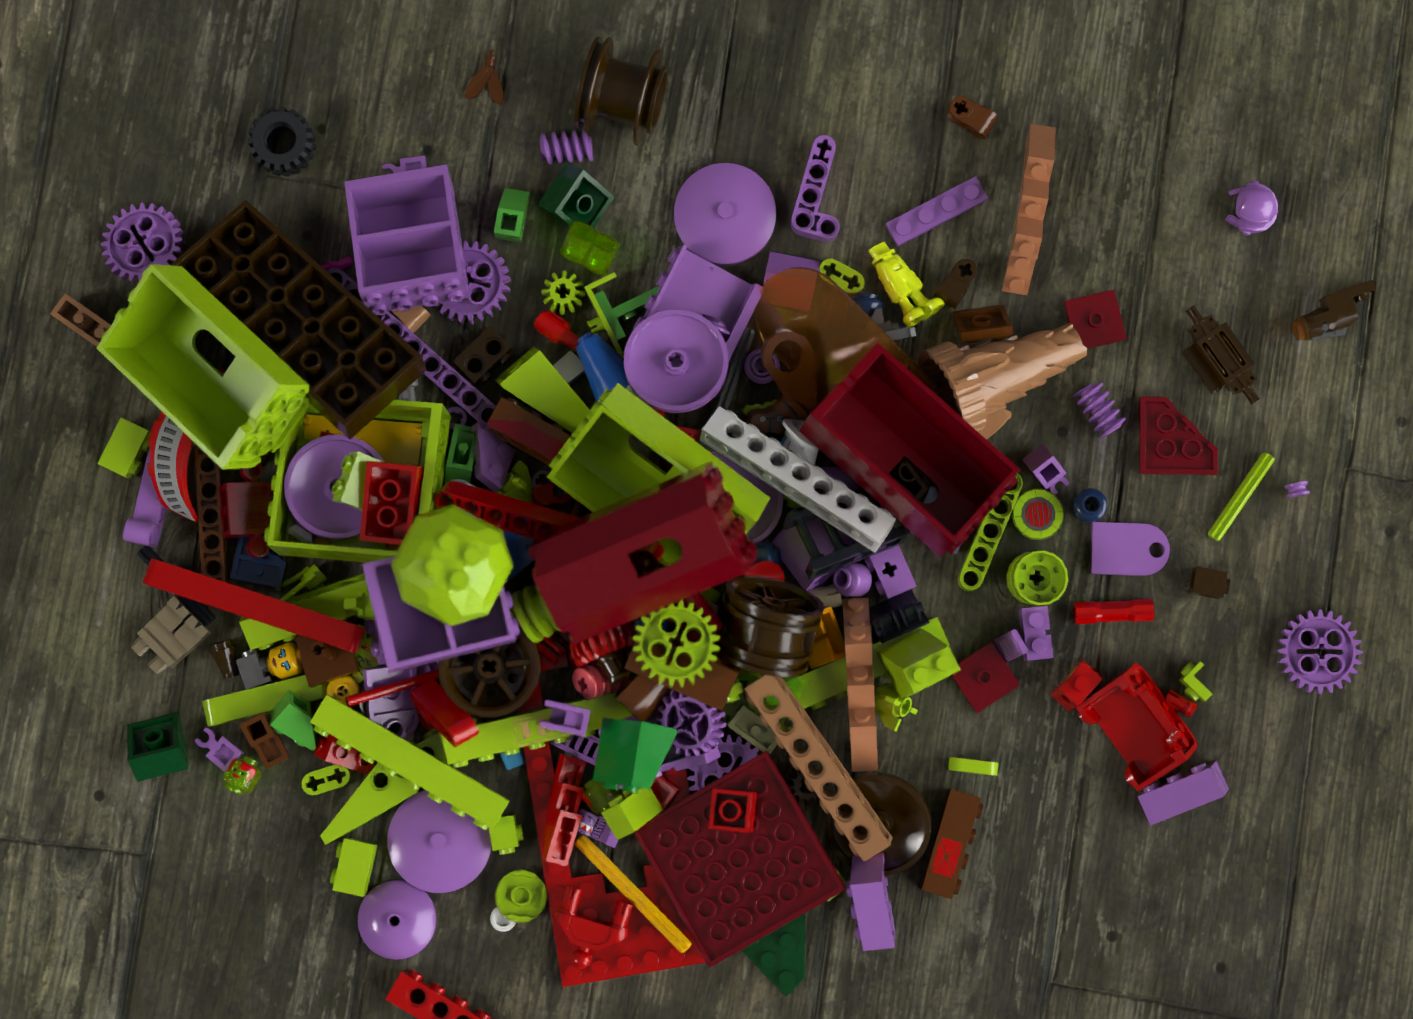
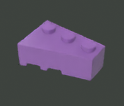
(1183, 792)
(871, 903)

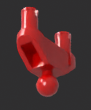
(587, 932)

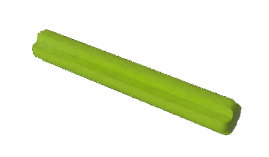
(1241, 496)

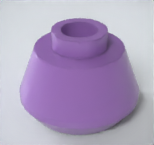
(753, 364)

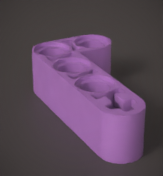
(817, 187)
(148, 515)

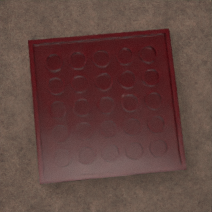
(739, 883)

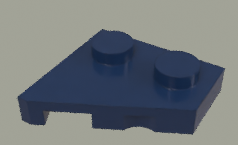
(262, 571)

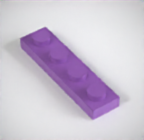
(936, 211)

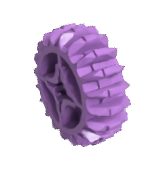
(696, 729)

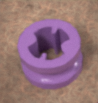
(458, 411)
(1297, 489)

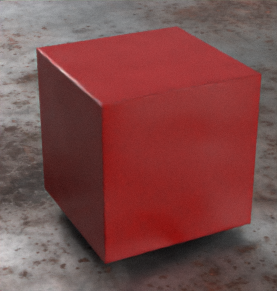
(732, 810)

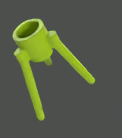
(310, 577)

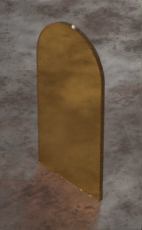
(830, 322)

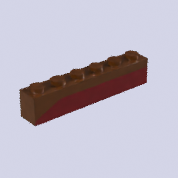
(526, 430)

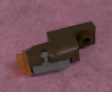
(1335, 316)

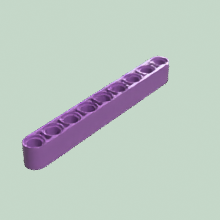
(444, 369)

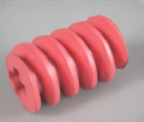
(592, 682)

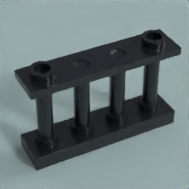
(842, 553)

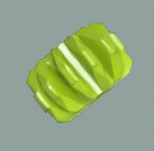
(554, 297)

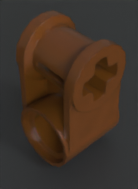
(974, 118)

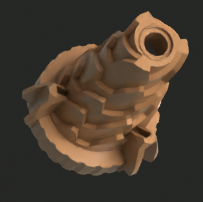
(988, 376)

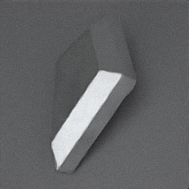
(300, 534)

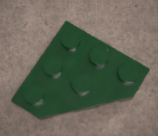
(781, 955)

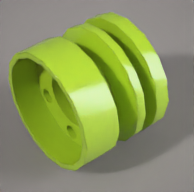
(1052, 578)
(533, 614)

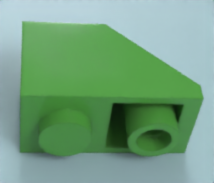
(511, 215)
(293, 718)

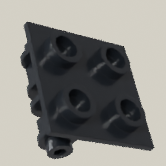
(897, 616)

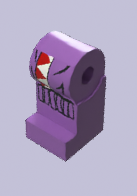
(596, 827)

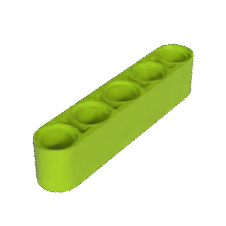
(989, 545)
(258, 700)

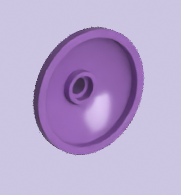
(412, 908)

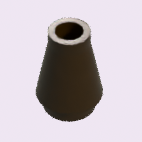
(225, 658)

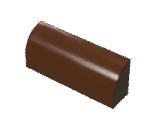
(711, 690)
(643, 695)

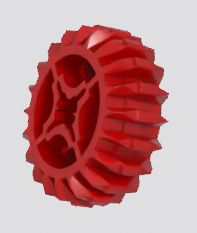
(596, 647)

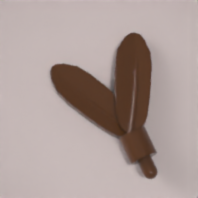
(488, 76)

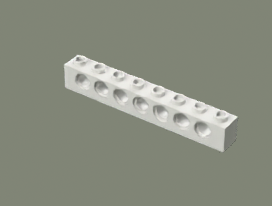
(801, 491)

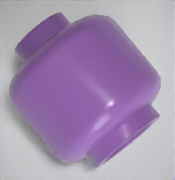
(853, 580)

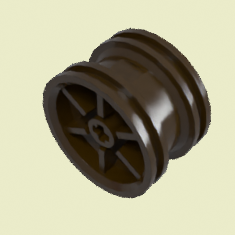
(509, 695)

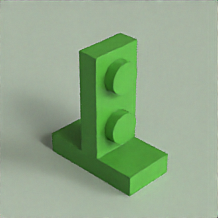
(625, 311)

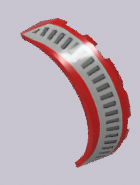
(169, 463)

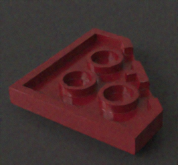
(1172, 442)

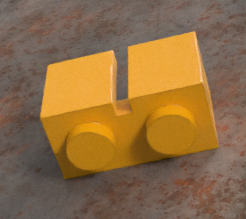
(828, 641)

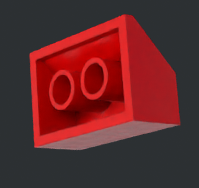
(390, 493)

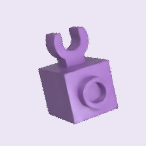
(1045, 468)

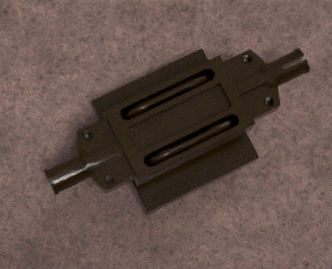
(1219, 357)

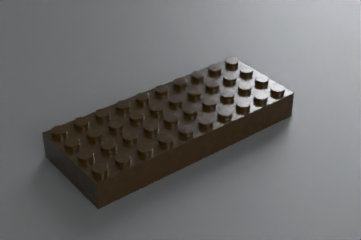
(304, 317)

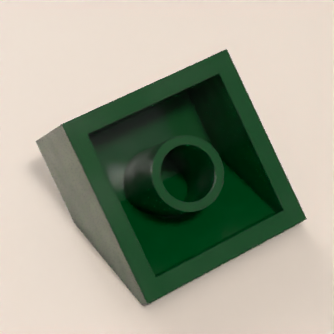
(576, 197)
(156, 747)

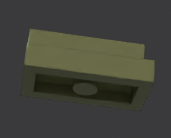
(750, 726)

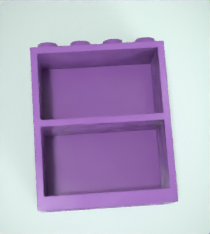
(406, 240)
(416, 638)

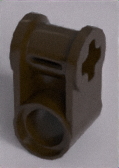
(954, 286)
(614, 665)

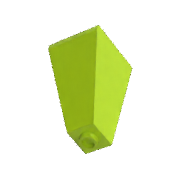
(543, 388)

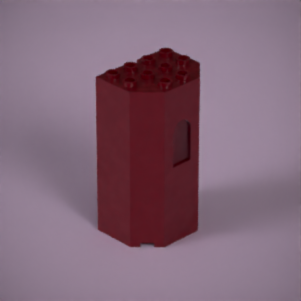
(890, 414)
(587, 566)

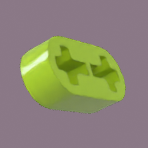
(846, 272)
(973, 766)
(328, 785)

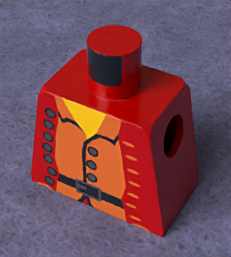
(1076, 685)

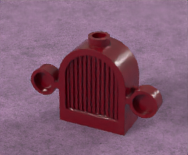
(246, 510)

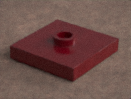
(1096, 319)
(984, 677)

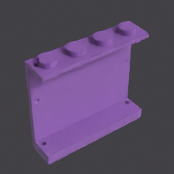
(704, 289)

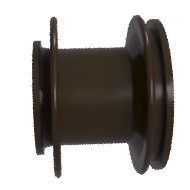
(620, 90)

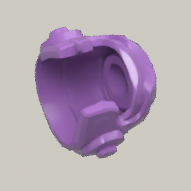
(1255, 208)

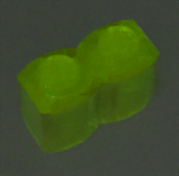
(590, 248)

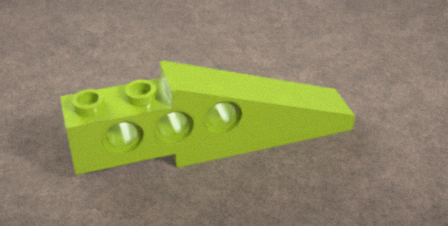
(372, 800)

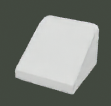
(569, 367)

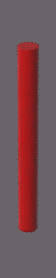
(391, 688)

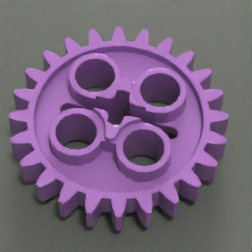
(163, 230)
(475, 260)
(1319, 675)
(735, 749)

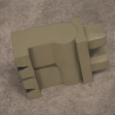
(170, 636)

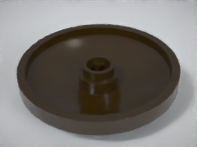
(901, 812)

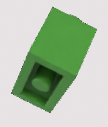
(460, 456)

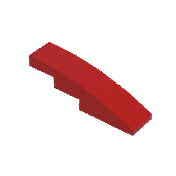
(562, 815)

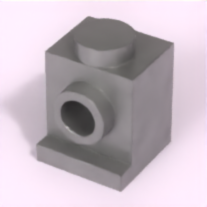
(253, 669)

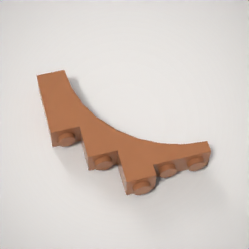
(1031, 209)
(860, 684)

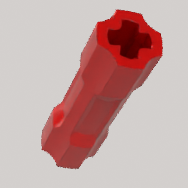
(1133, 610)

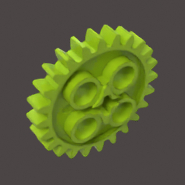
(698, 652)

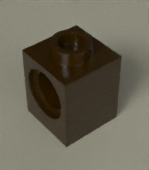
(1209, 583)

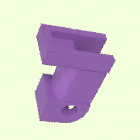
(567, 718)

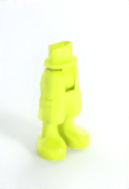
(903, 284)

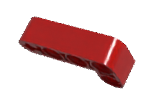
(439, 712)

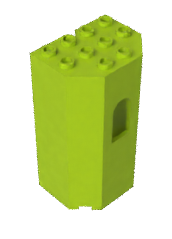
(226, 415)
(603, 467)

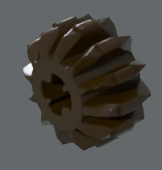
(797, 784)

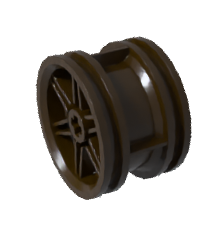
(768, 626)

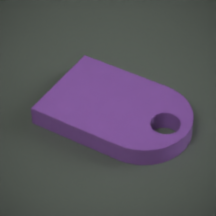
(1125, 549)
(393, 707)

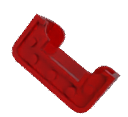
(1139, 725)

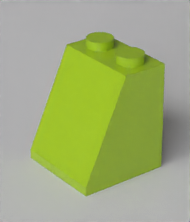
(917, 662)

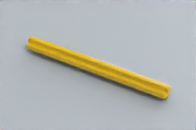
(633, 894)

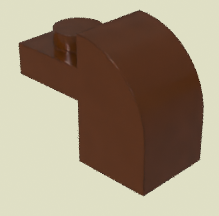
(265, 740)

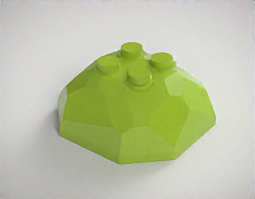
(451, 565)

